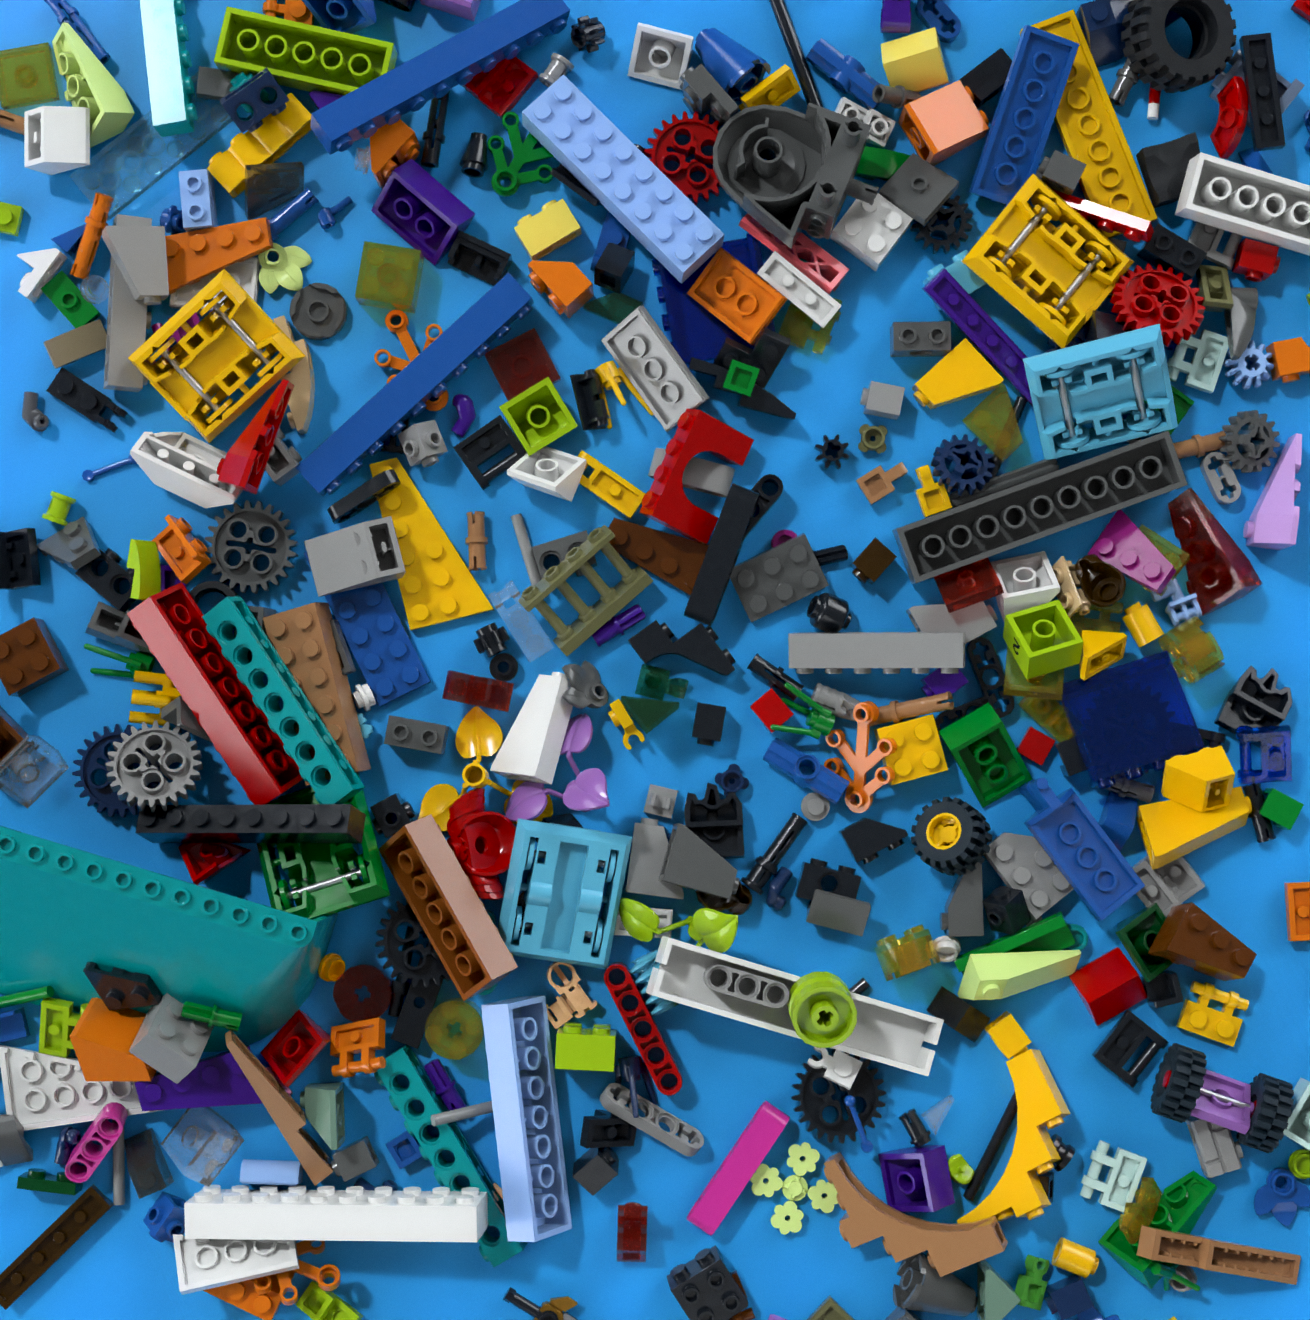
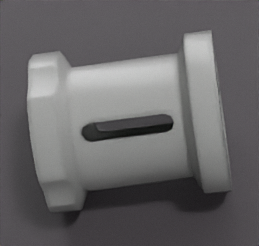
(558, 66)

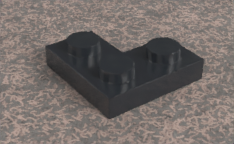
(764, 355)

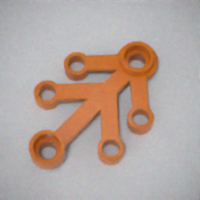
(411, 351)
(861, 761)
(306, 1270)

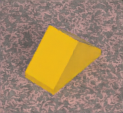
(1100, 651)

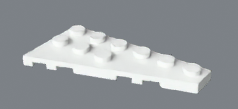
(53, 1090)

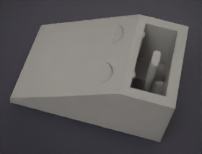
(355, 557)

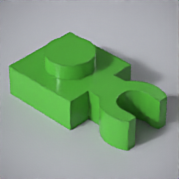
(1030, 1286)

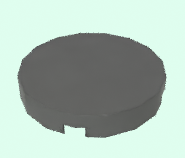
(318, 311)

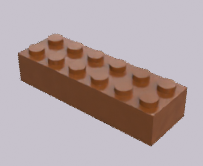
(447, 907)

